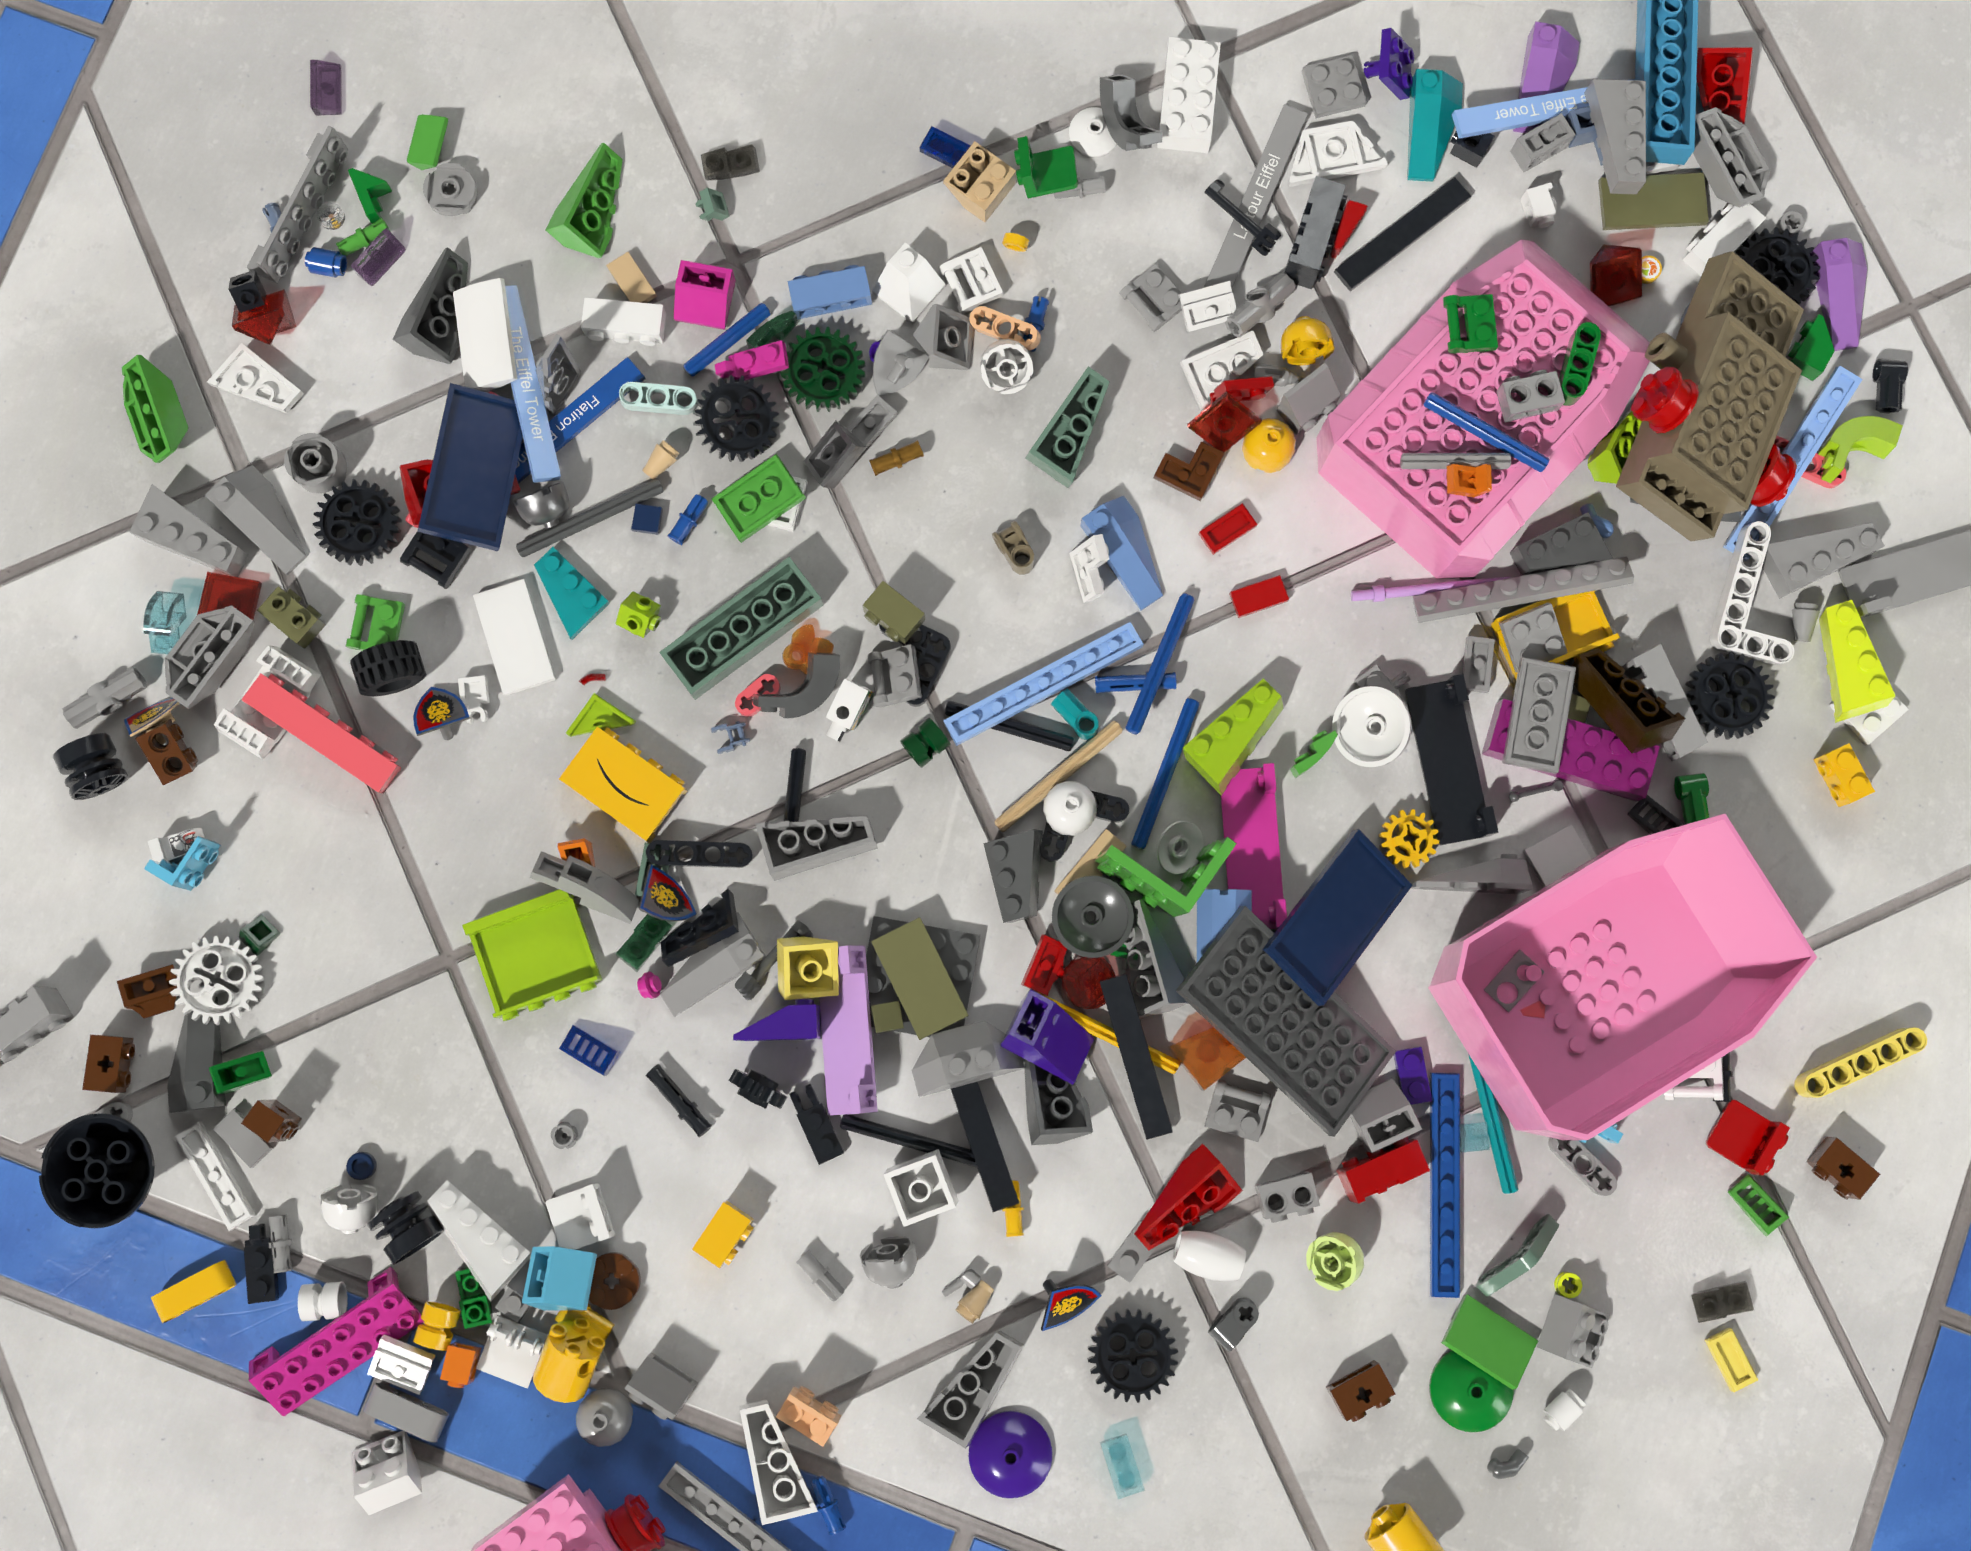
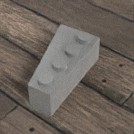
(1620, 126)
(1660, 680)
(813, 843)
(30, 1020)
(966, 1400)

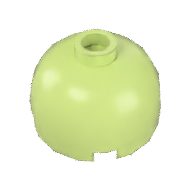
(1335, 1260)

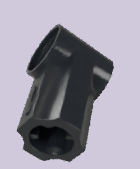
(1890, 377)

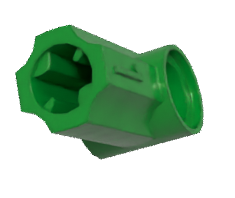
(1692, 792)

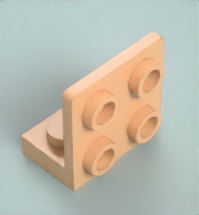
(809, 1415)

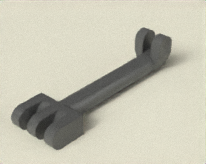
(747, 983)

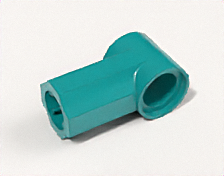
(1074, 713)

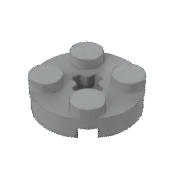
(457, 203)

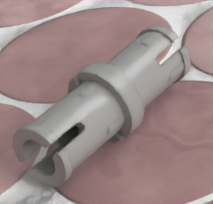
(280, 1243)

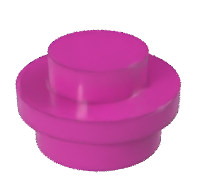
(649, 985)

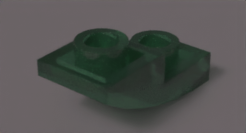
(643, 941)

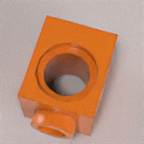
(460, 1364)

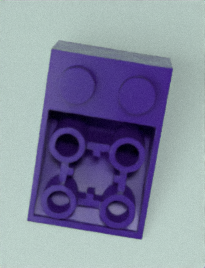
(1048, 1037)

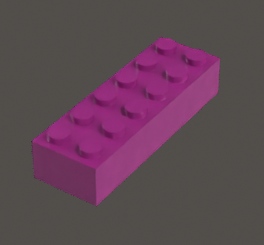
(1587, 758)

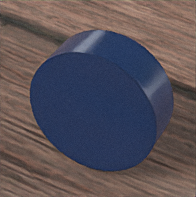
(361, 1166)

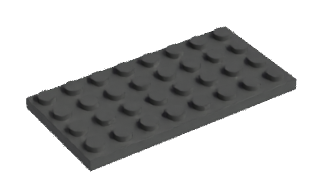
(1311, 1052)

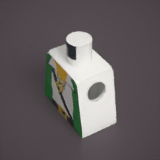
(853, 697)

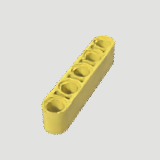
(1873, 1062)

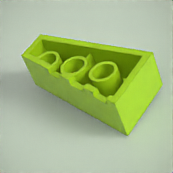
(1233, 735)

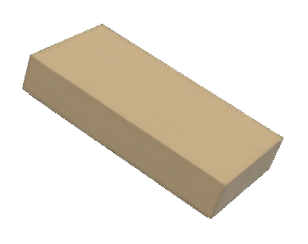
(631, 279)

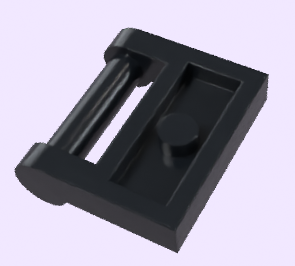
(444, 550)

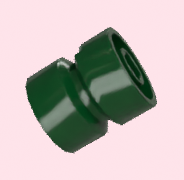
(925, 742)

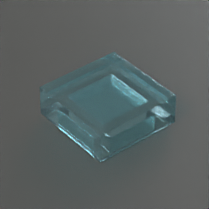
(1474, 1137)

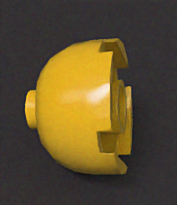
(1305, 341)
(1269, 445)

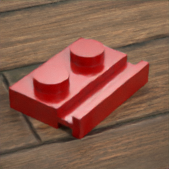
(1244, 389)

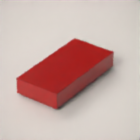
(1227, 529)
(1259, 596)

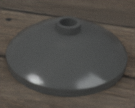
(1112, 916)

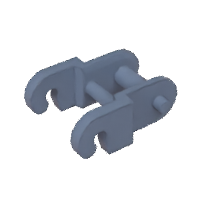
(739, 726)

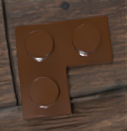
(1193, 477)

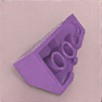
(1547, 62)
(1841, 289)

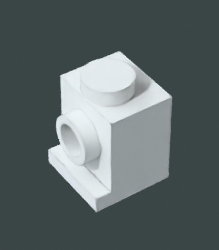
(1539, 206)

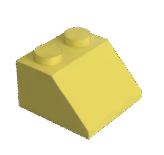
(807, 967)

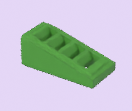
(1773, 1207)

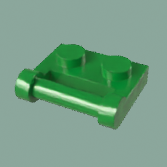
(1478, 320)

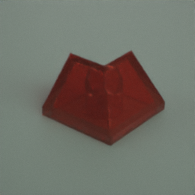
(1616, 274)
(267, 320)
(1224, 422)

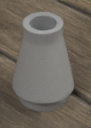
(1804, 621)

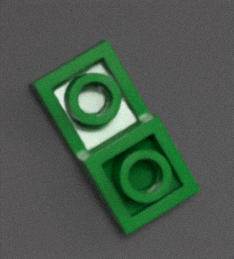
(474, 1303)

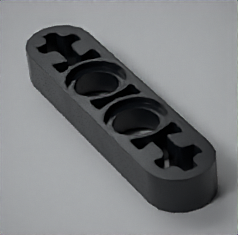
(699, 849)

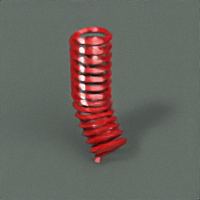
(596, 677)

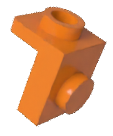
(1469, 480)

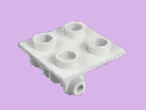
(511, 1351)

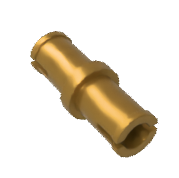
(896, 458)

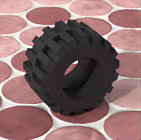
(388, 668)

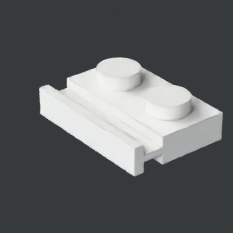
(1207, 305)
(401, 1364)

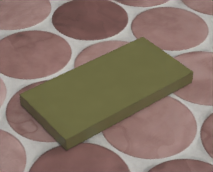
(1660, 203)
(919, 978)

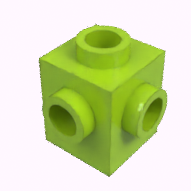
(638, 614)

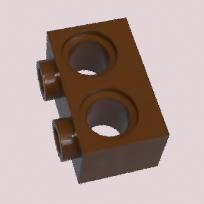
(160, 754)

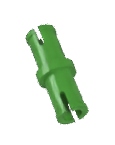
(361, 238)

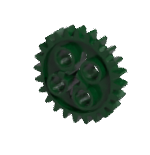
(833, 349)

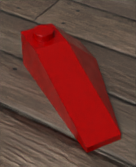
(1725, 79)

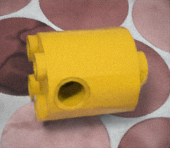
(568, 1360)
(1399, 1529)

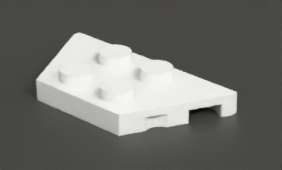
(1333, 153)

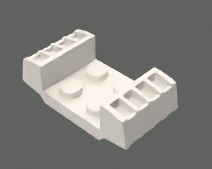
(249, 726)

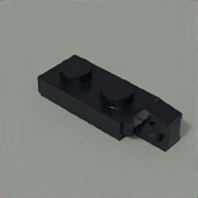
(260, 1278)

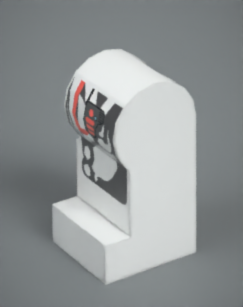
(175, 846)

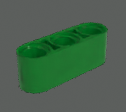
(1584, 353)

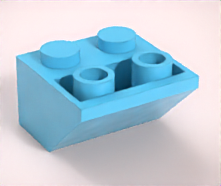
(559, 1278)

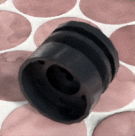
(90, 766)
(405, 1227)

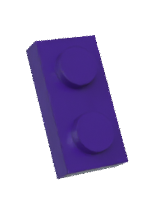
(1412, 1075)

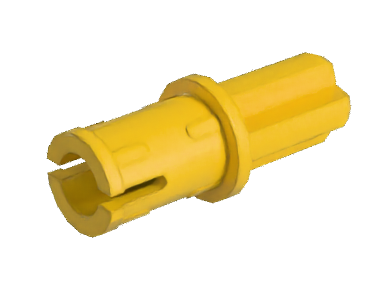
(1013, 1215)

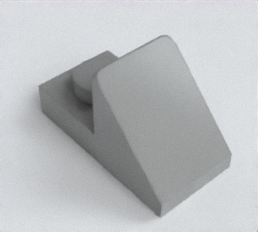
(511, 1301)

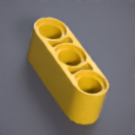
(193, 1291)

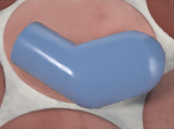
(1604, 526)

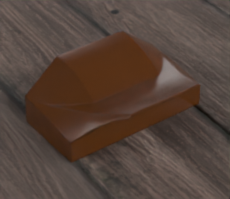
(149, 992)

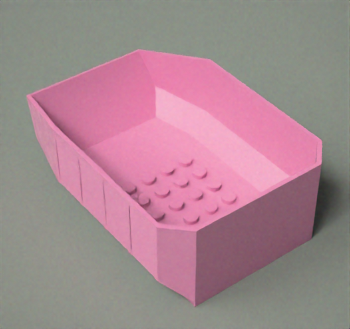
(1386, 416)
(1648, 976)

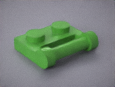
(384, 625)

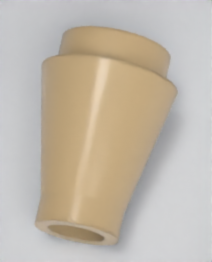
(661, 458)
(974, 1302)

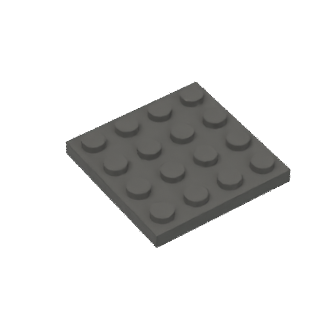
(956, 951)

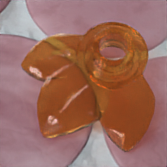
(804, 641)

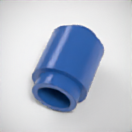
(326, 262)

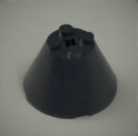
(96, 1170)

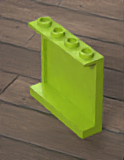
(533, 953)

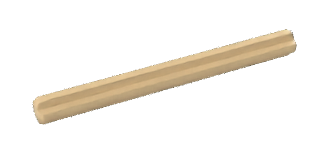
(1058, 776)

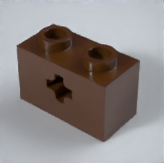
(98, 1074)
(272, 1121)
(1857, 1174)
(1345, 1391)

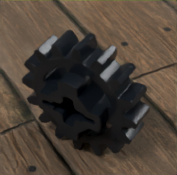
(757, 1088)

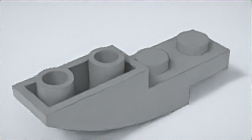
(587, 882)

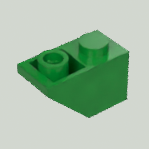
(1813, 349)

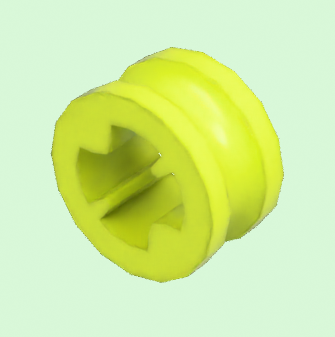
(1561, 1288)

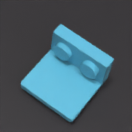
(191, 868)

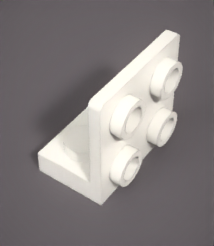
(580, 1217)

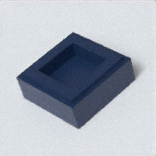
(647, 519)

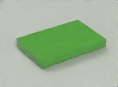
(758, 498)
(1489, 1342)

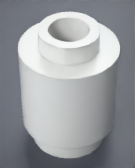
(1564, 1410)

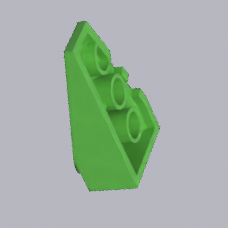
(587, 208)

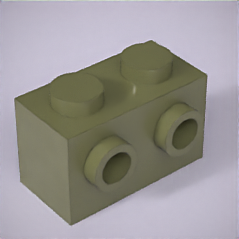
(893, 613)
(291, 617)

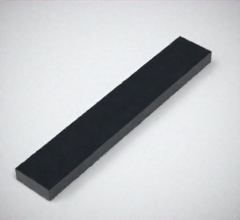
(1402, 234)
(1136, 1056)
(985, 1146)

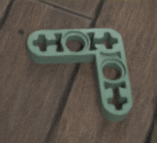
(1523, 1260)

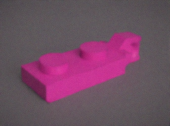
(754, 362)

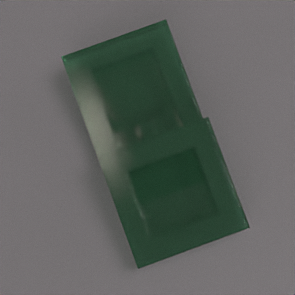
(777, 327)

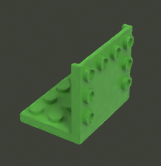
(1155, 890)

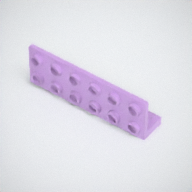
(849, 1038)

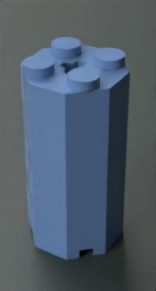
(1214, 911)

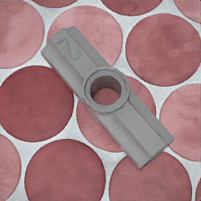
(1260, 305)
(104, 698)

